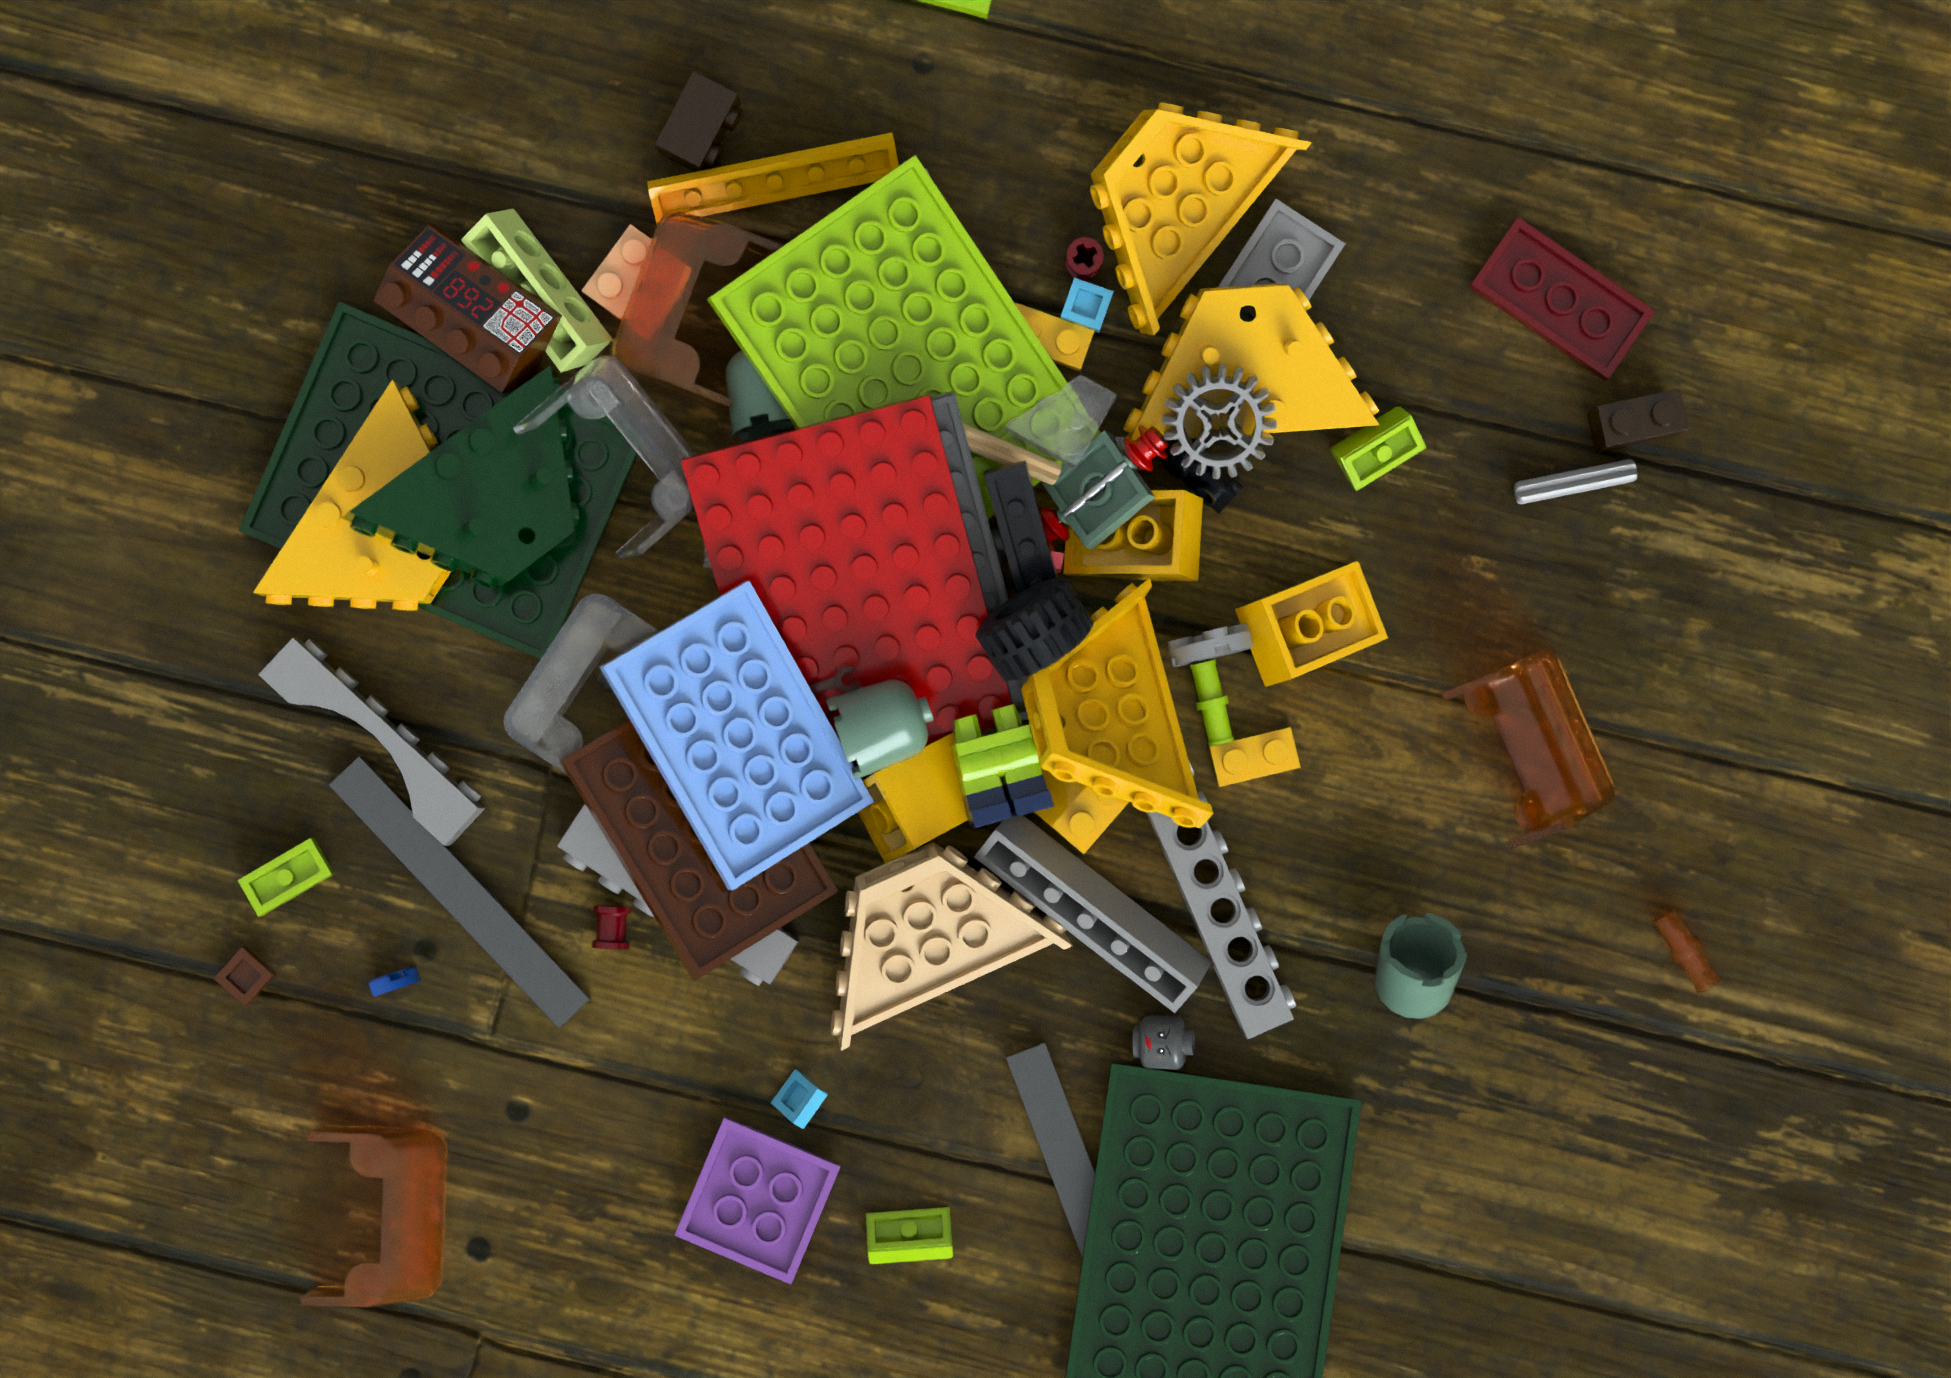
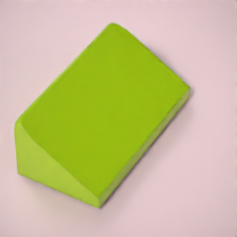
(1378, 448)
(909, 1235)

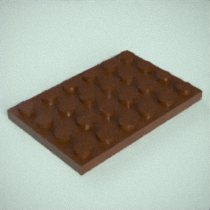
(671, 865)

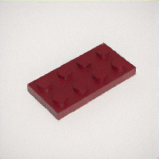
(1561, 299)

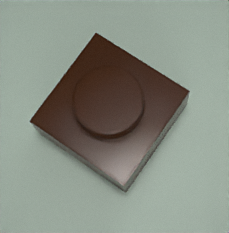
(245, 976)

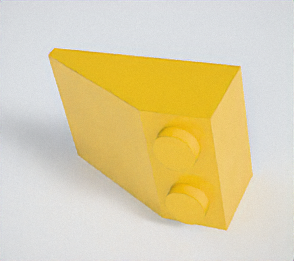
(1153, 544)
(1312, 624)
(1078, 811)

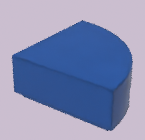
(394, 981)

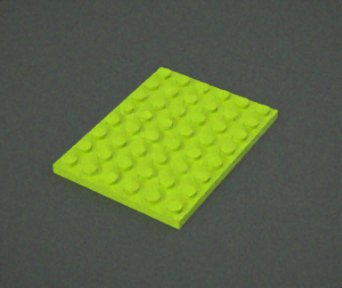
(888, 309)

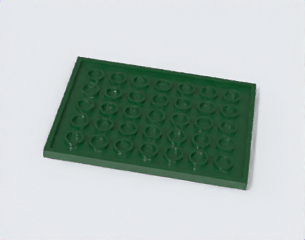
(337, 396)
(1212, 1229)

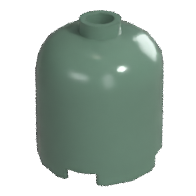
(753, 408)
(881, 725)
(1419, 965)

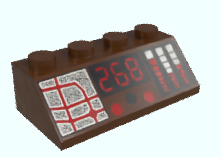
(468, 309)

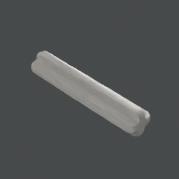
(1575, 481)

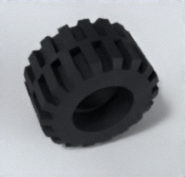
(1034, 629)

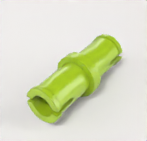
(1212, 702)

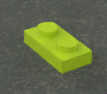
(286, 877)

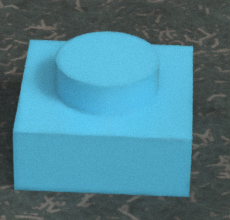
(1086, 304)
(799, 1098)

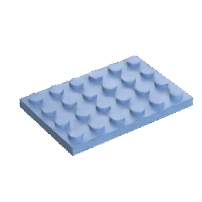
(737, 734)

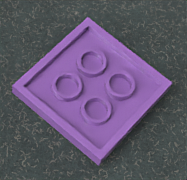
(757, 1200)

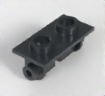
(1215, 492)

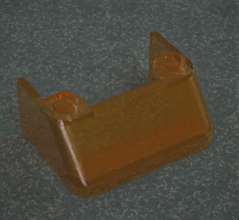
(661, 294)
(1545, 740)
(412, 1215)

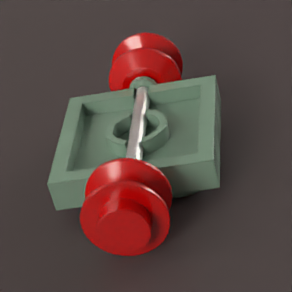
(1102, 488)

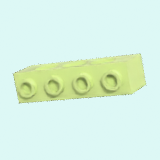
(513, 249)

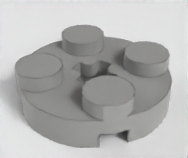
(1210, 645)

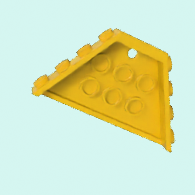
(1180, 198)
(1276, 346)
(330, 559)
(1115, 716)

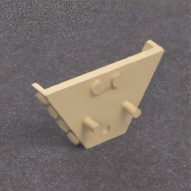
(928, 936)

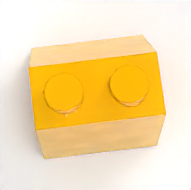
(914, 800)

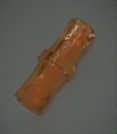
(1686, 950)

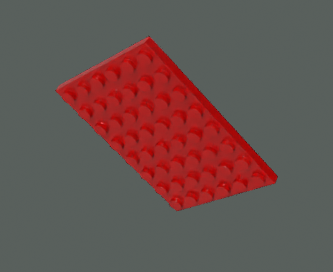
(856, 555)

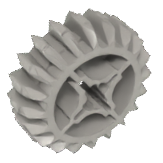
(1203, 407)

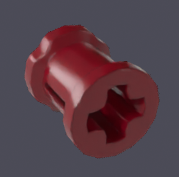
(1087, 247)
(611, 927)

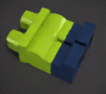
(1002, 755)

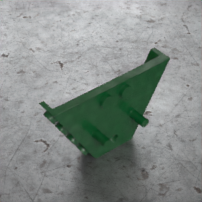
(480, 491)

